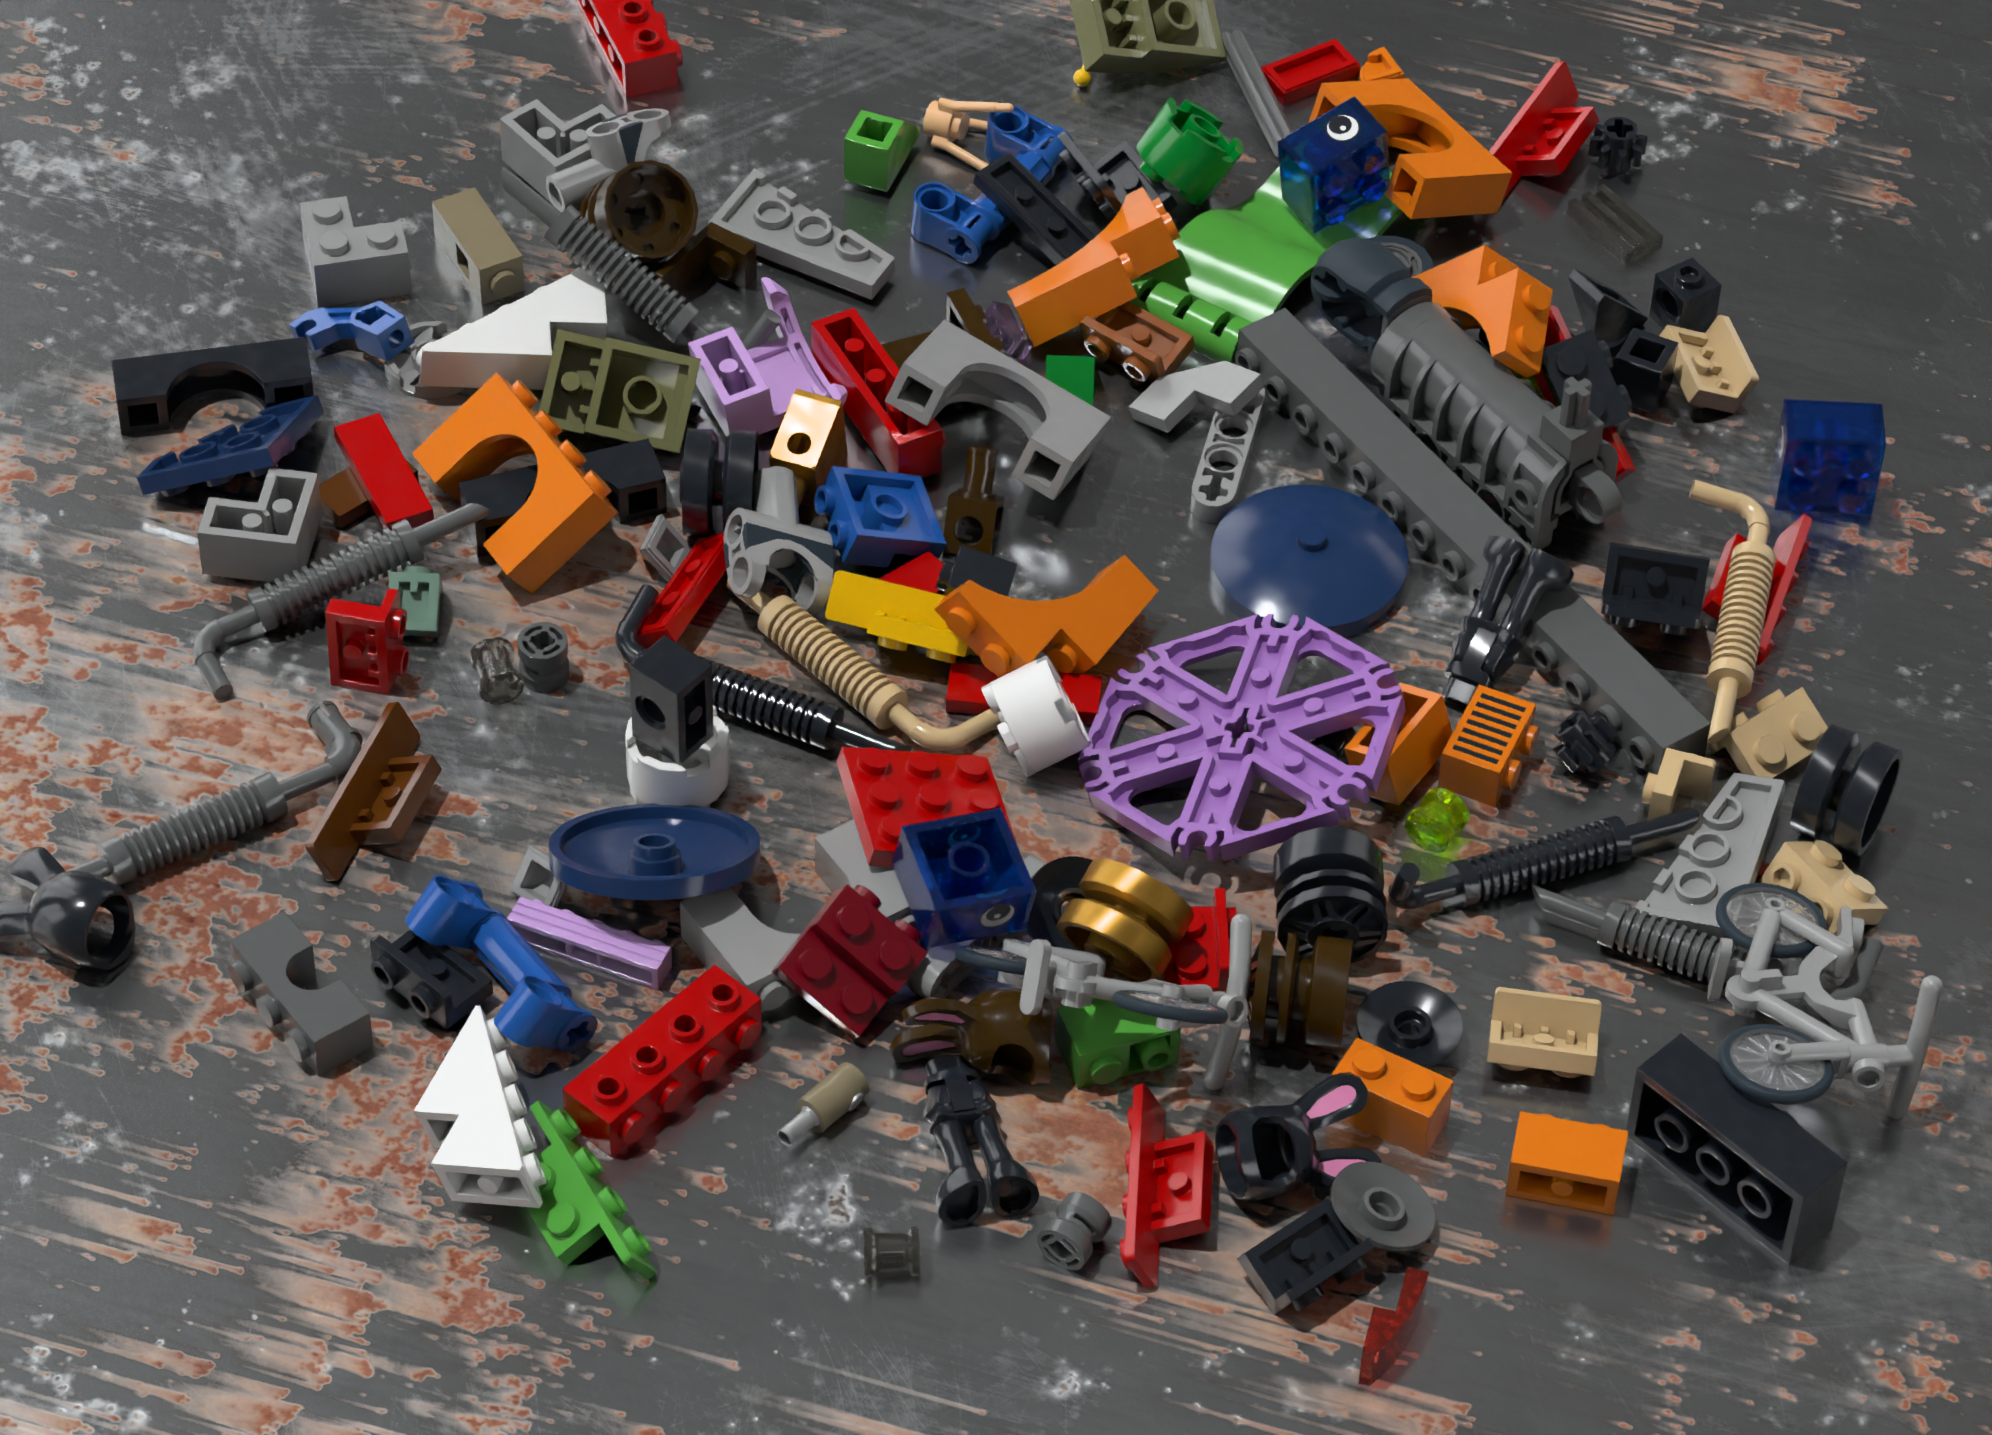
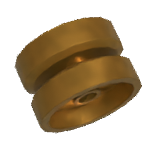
(1126, 919)

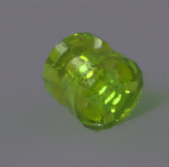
(1437, 820)

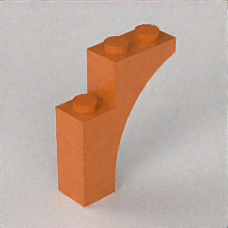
(1100, 272)
(1499, 298)
(1068, 629)

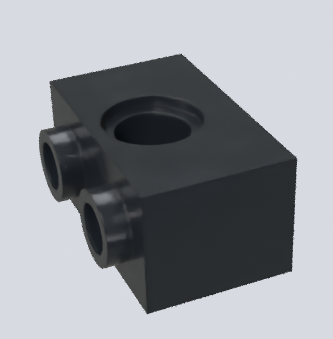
(671, 699)

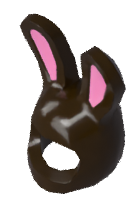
(986, 1032)

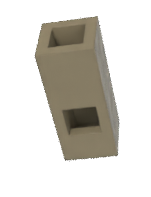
(478, 246)

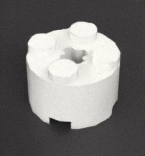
(1036, 716)
(664, 782)

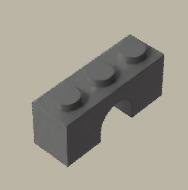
(318, 1024)

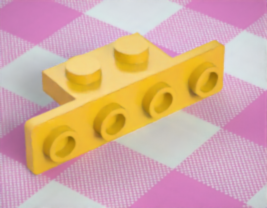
(894, 614)

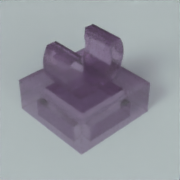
(1003, 324)

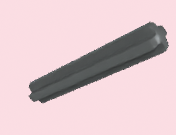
(1256, 88)

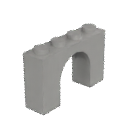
(962, 368)
(733, 939)

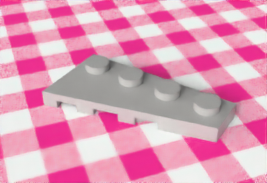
(803, 237)
(1719, 855)

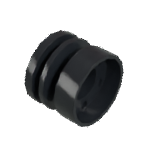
(1330, 887)

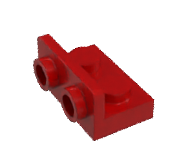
(367, 643)
(1205, 949)

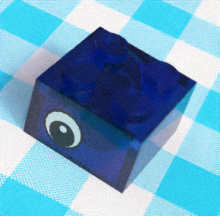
(1334, 165)
(1828, 456)
(964, 877)

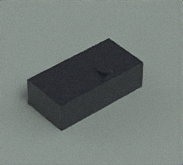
(1735, 1149)

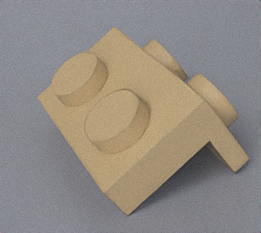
(1713, 365)
(1776, 736)
(1822, 877)
(1544, 1032)

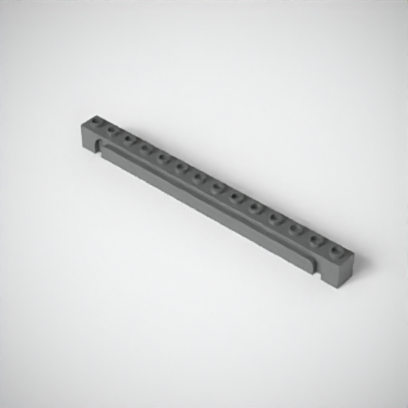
(1453, 526)

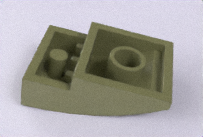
(1147, 34)
(619, 391)

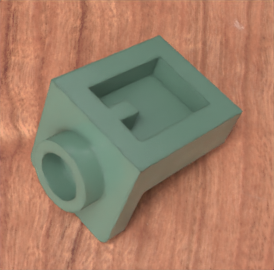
(420, 597)

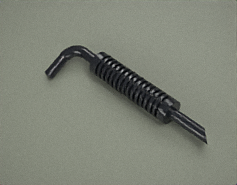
(759, 699)
(1535, 861)

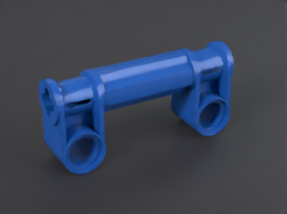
(955, 221)
(540, 1003)

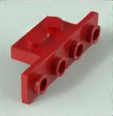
(1545, 129)
(1788, 549)
(1165, 1186)

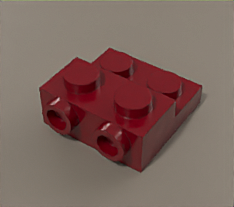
(851, 959)

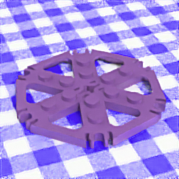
(1211, 719)

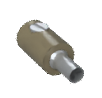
(826, 1102)

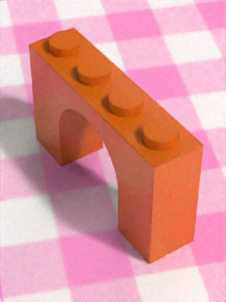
(1447, 165)
(565, 502)

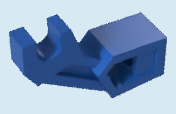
(375, 328)

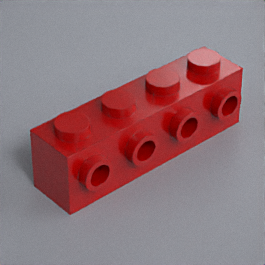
(634, 44)
(856, 359)
(663, 1060)

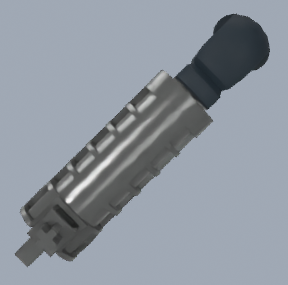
(1464, 403)

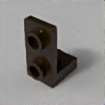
(711, 250)

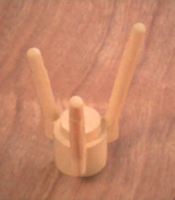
(947, 122)

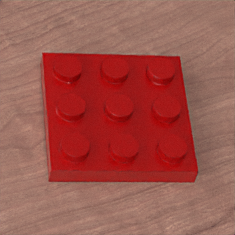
(910, 788)

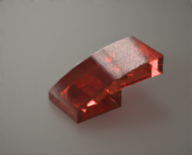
(1392, 1330)

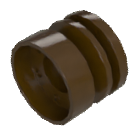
(659, 206)
(1300, 990)

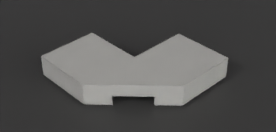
(1176, 394)

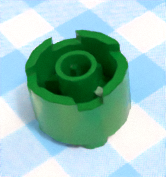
(1188, 150)

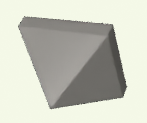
(664, 548)
(537, 880)

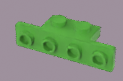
(577, 1203)

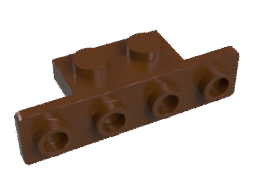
(376, 794)

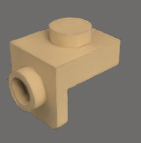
(1678, 774)

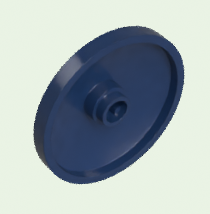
(1309, 557)
(654, 851)

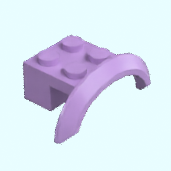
(756, 385)

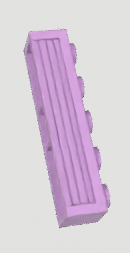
(592, 943)

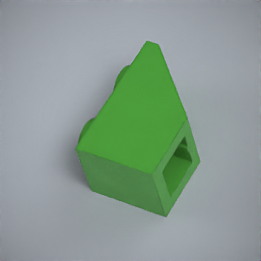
(877, 149)
(1111, 1042)

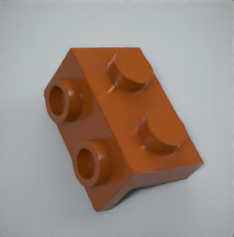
(1136, 341)

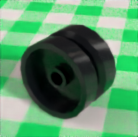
(716, 482)
(1846, 789)

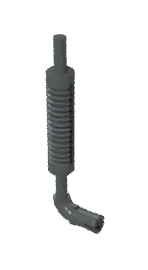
(226, 814)

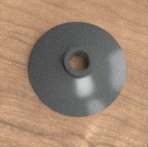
(1383, 1205)

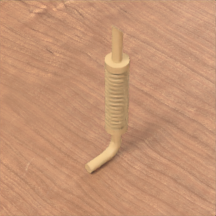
(1742, 605)
(854, 676)

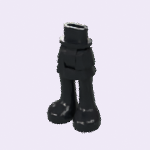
(1484, 648)
(967, 1115)

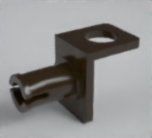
(974, 500)

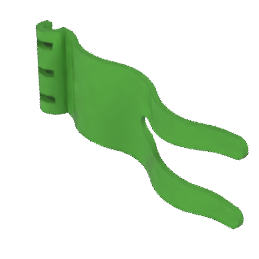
(1245, 265)

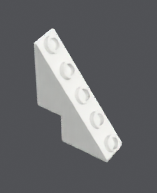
(517, 336)
(477, 1123)

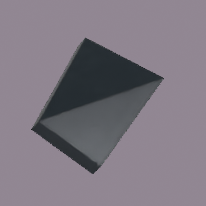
(1604, 308)

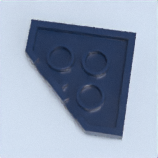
(233, 452)

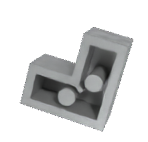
(541, 144)
(352, 261)
(262, 537)

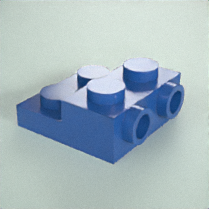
(878, 515)

